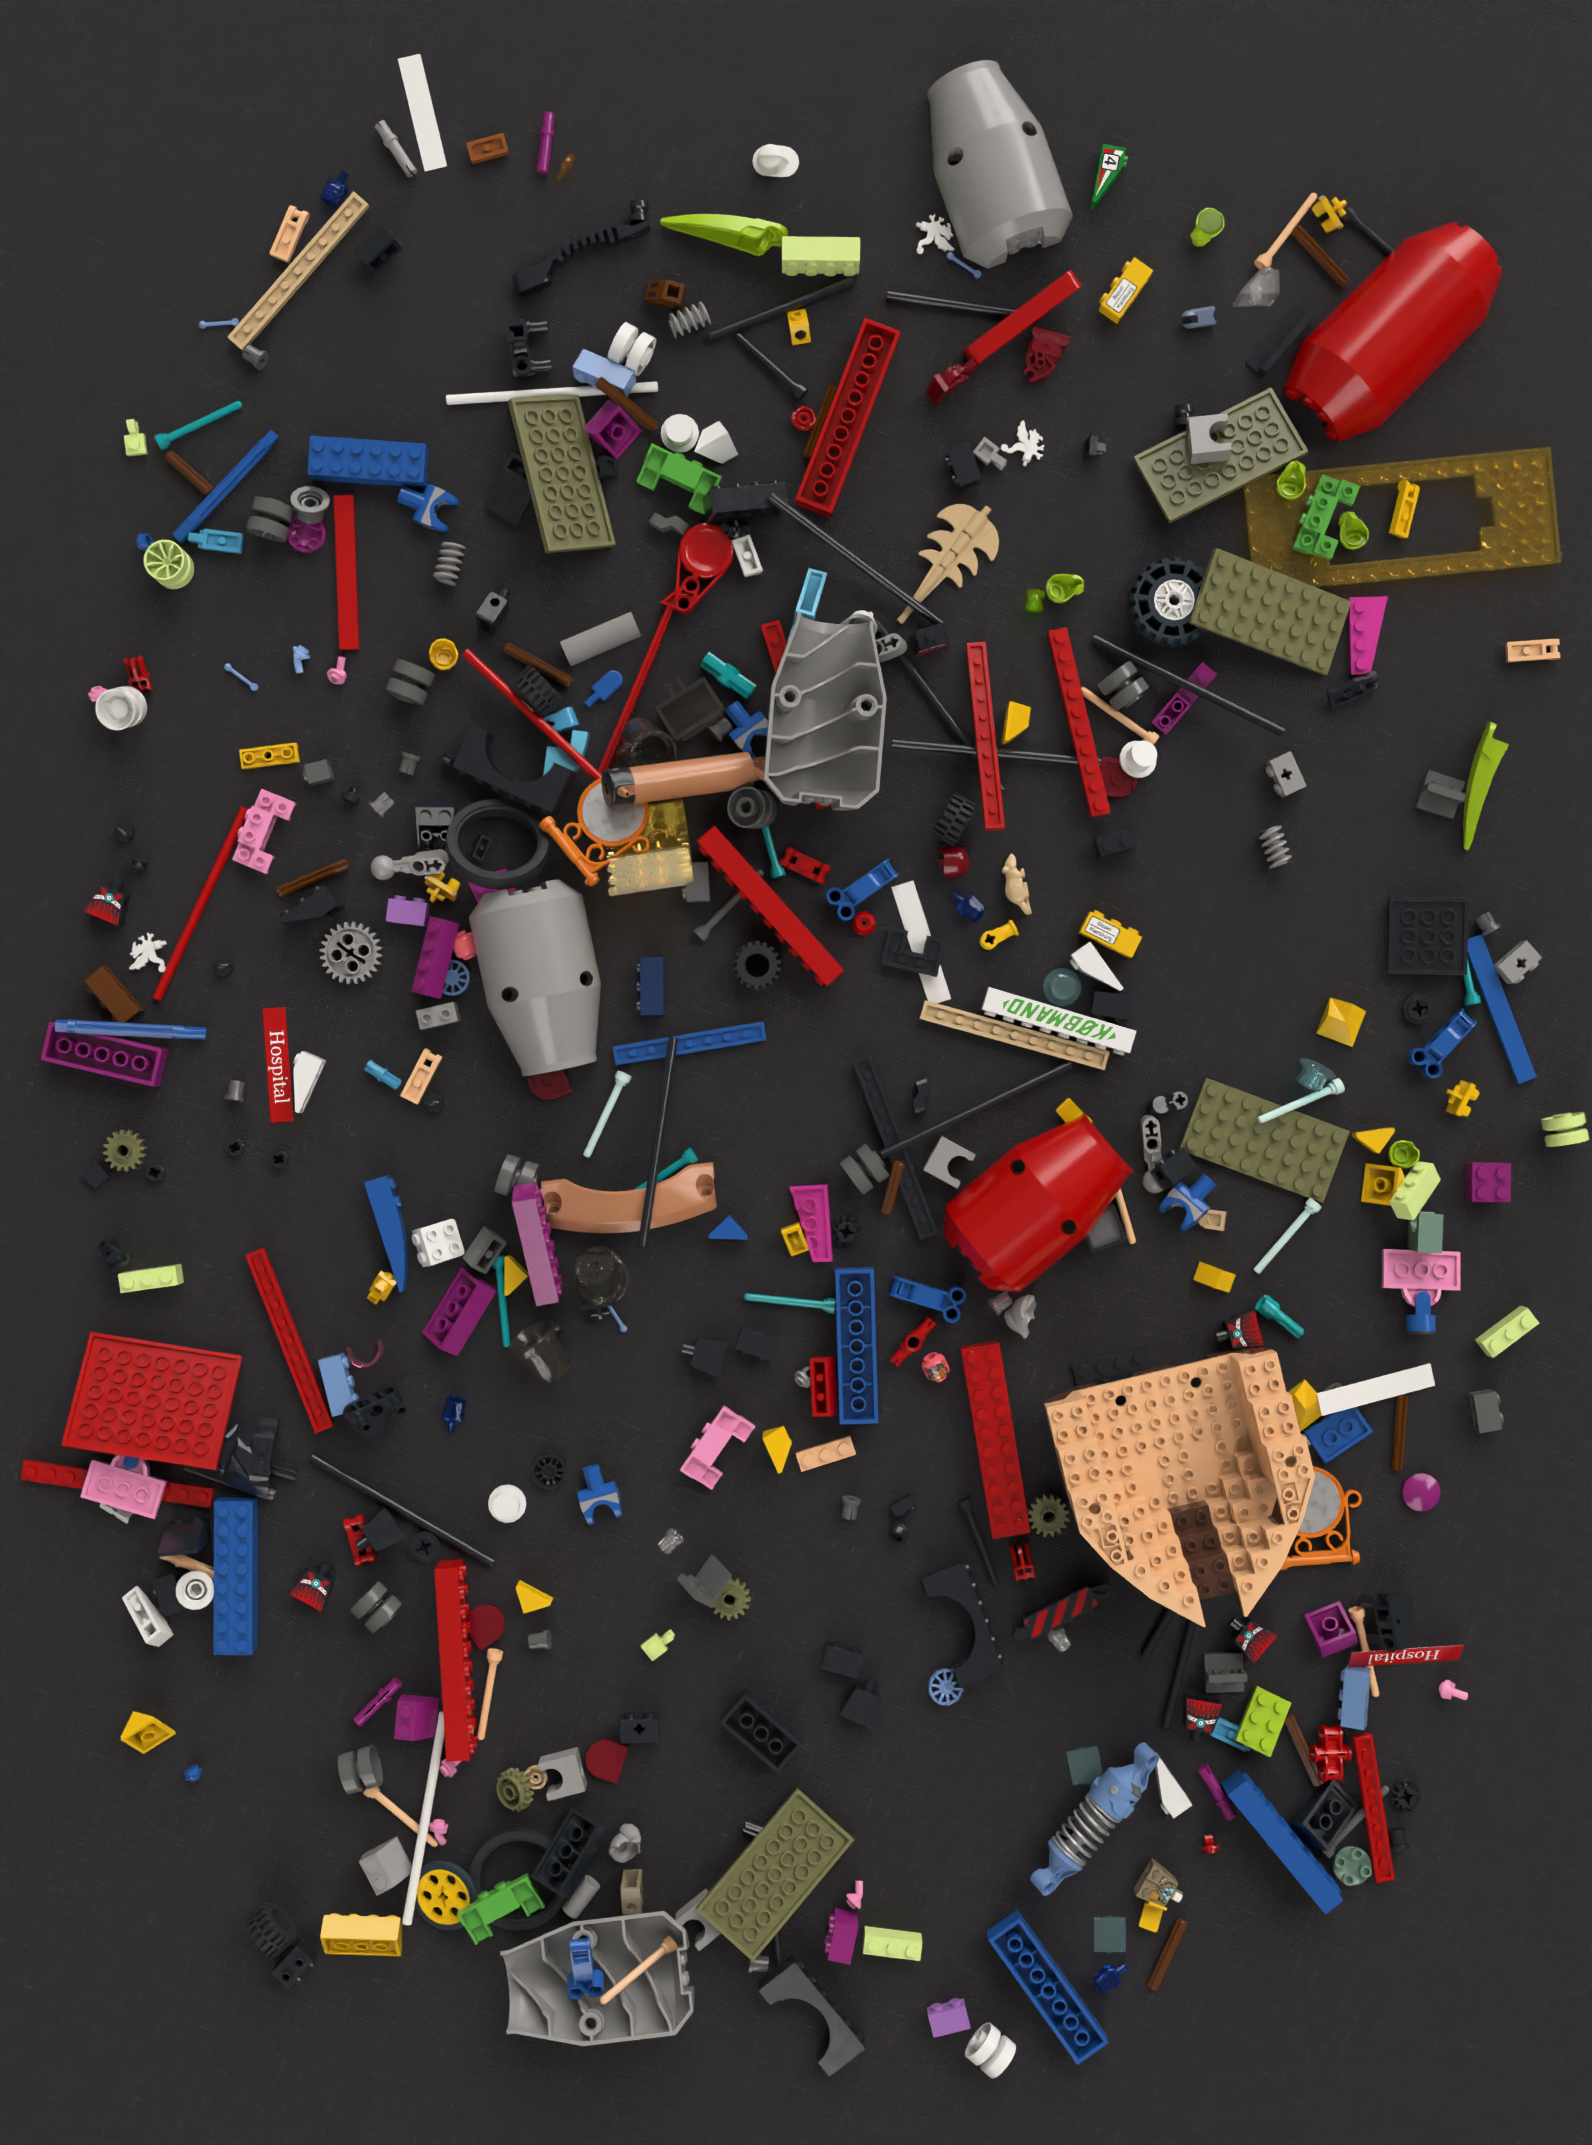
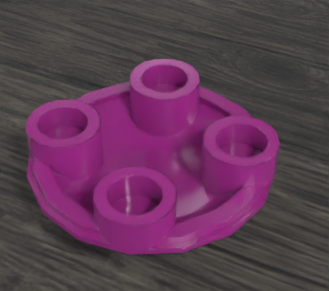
(306, 536)
(1421, 1492)

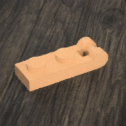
(289, 234)
(1532, 650)
(421, 1077)

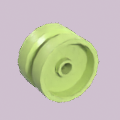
(1565, 1129)

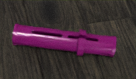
(546, 134)
(392, 1686)
(1220, 1798)

